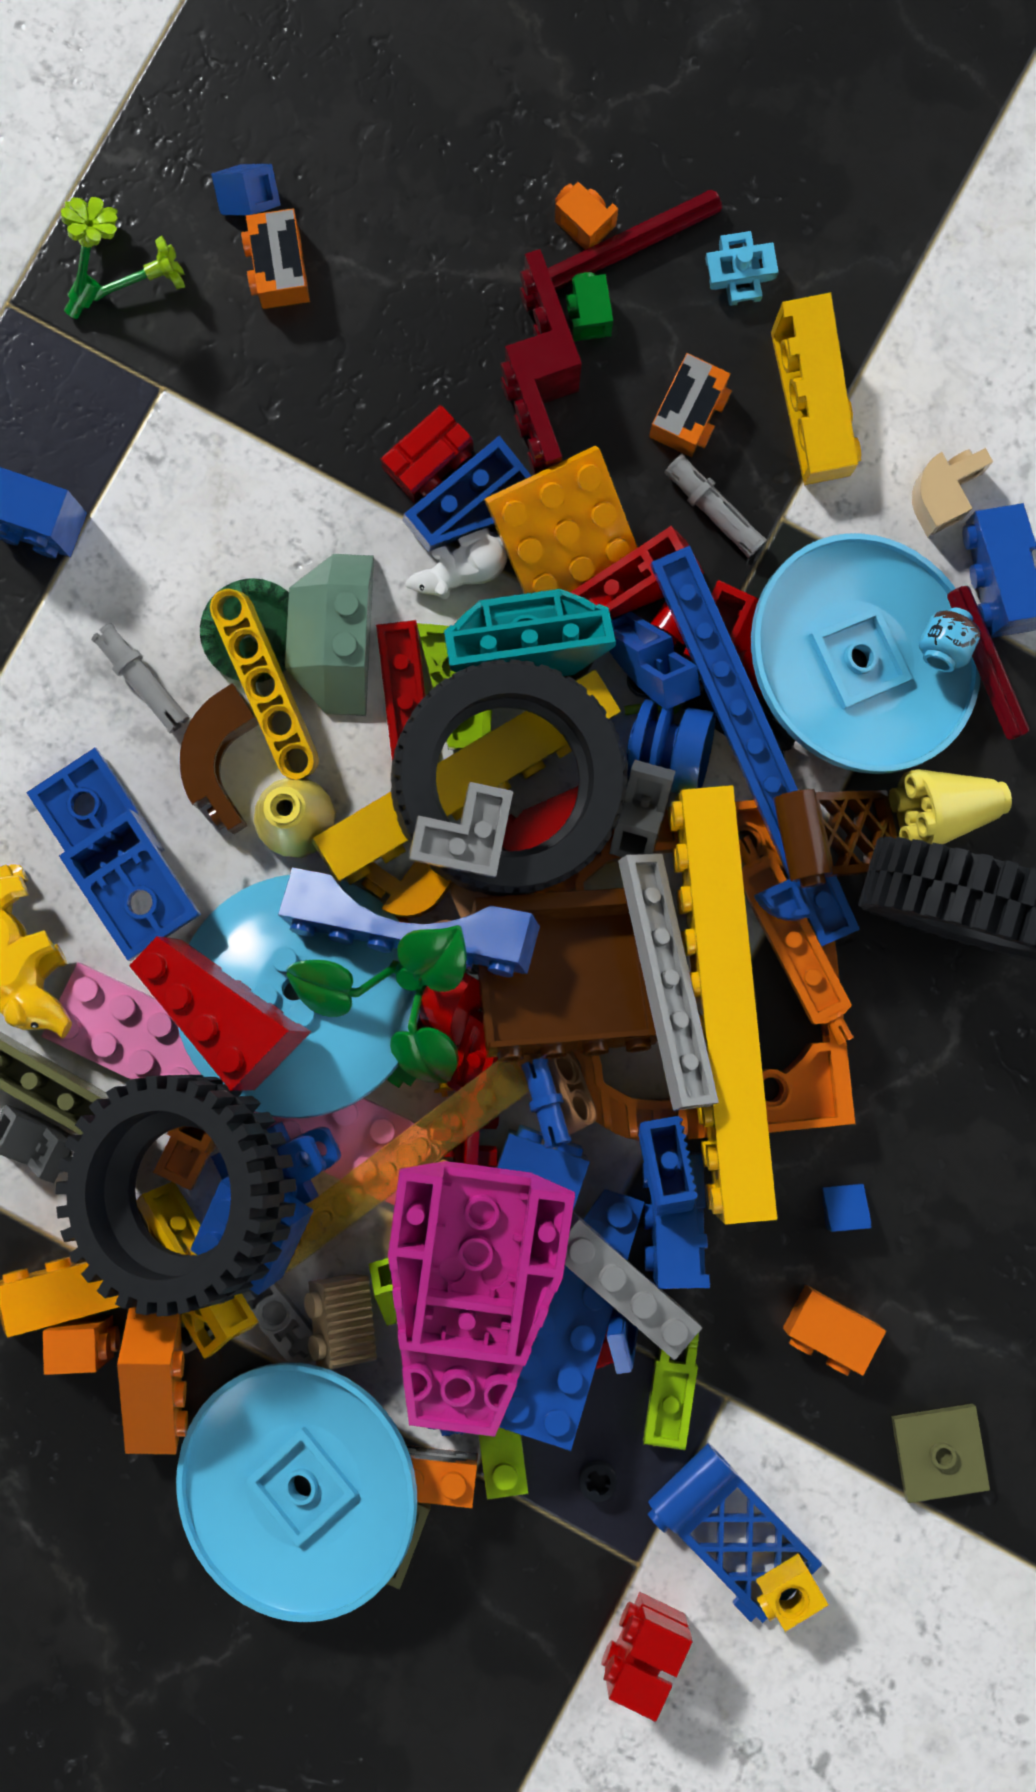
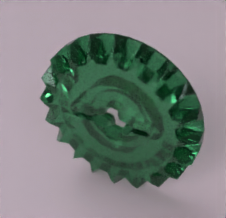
(272, 609)

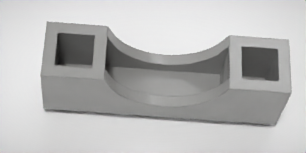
(628, 1289)

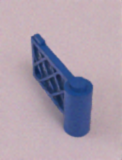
(691, 1500)

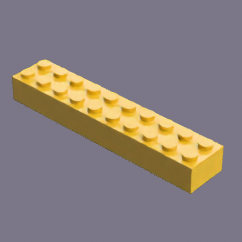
(725, 1001)

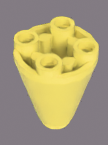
(946, 805)
(293, 833)

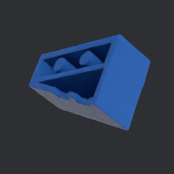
(458, 502)
(1003, 568)
(678, 1239)

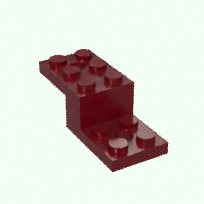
(540, 366)

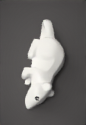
(475, 562)

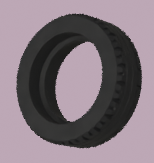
(561, 704)

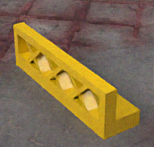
(176, 1228)

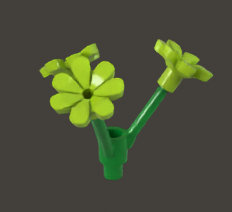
(88, 226)

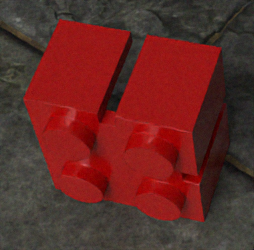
(651, 1641)

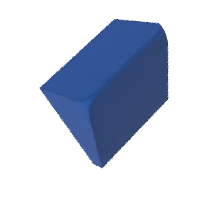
(846, 1208)

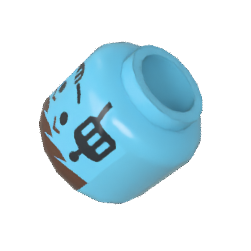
(949, 639)

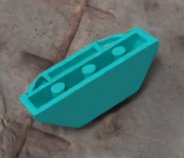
(534, 627)

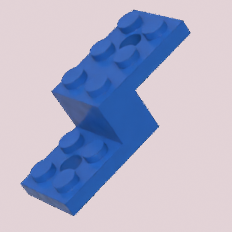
(112, 854)

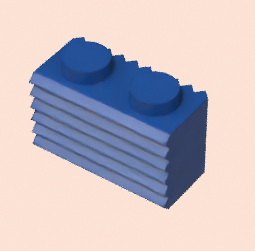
(668, 1166)

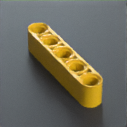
(248, 672)

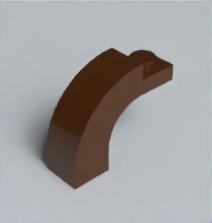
(203, 746)

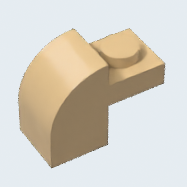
(937, 491)

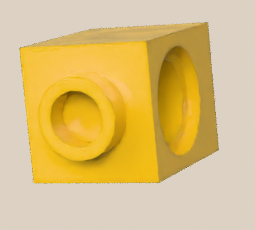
(802, 1605)

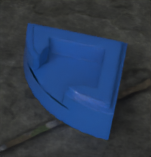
(784, 901)

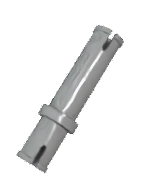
(714, 505)
(129, 664)

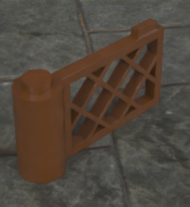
(809, 837)

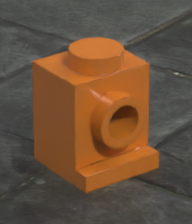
(584, 215)

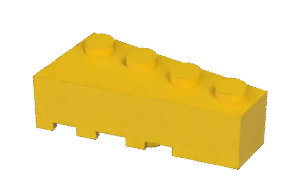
(815, 388)

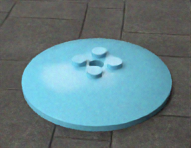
(870, 599)
(342, 1054)
(254, 1529)

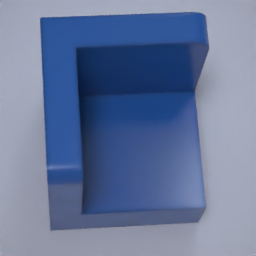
(246, 189)

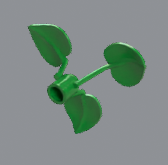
(425, 959)

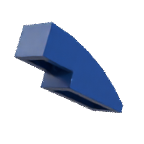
(651, 663)

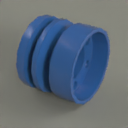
(673, 746)

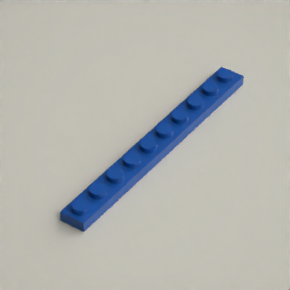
(742, 721)

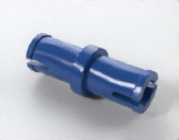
(546, 1103)

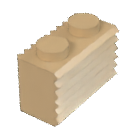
(341, 1321)

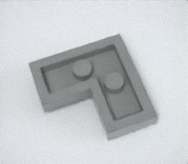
(475, 842)

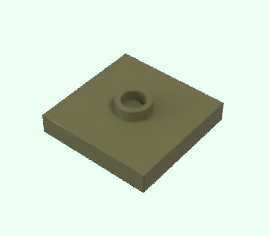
(940, 1453)

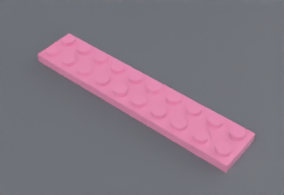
(140, 1039)

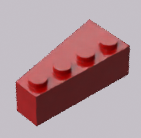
(219, 1015)

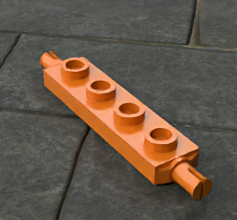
(796, 948)

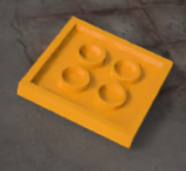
(562, 524)

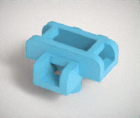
(745, 267)

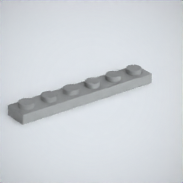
(668, 982)

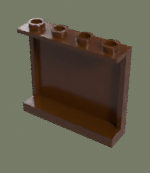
(580, 985)

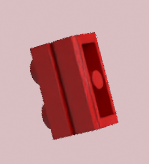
(428, 454)

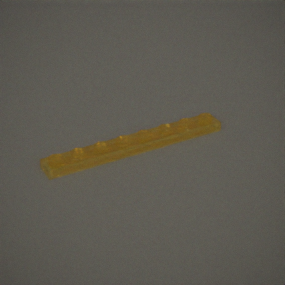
(418, 1145)

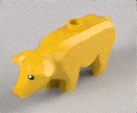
(26, 964)

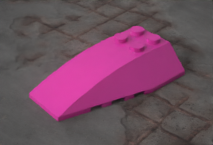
(472, 1285)

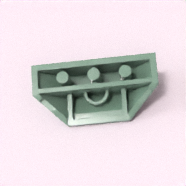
(332, 633)

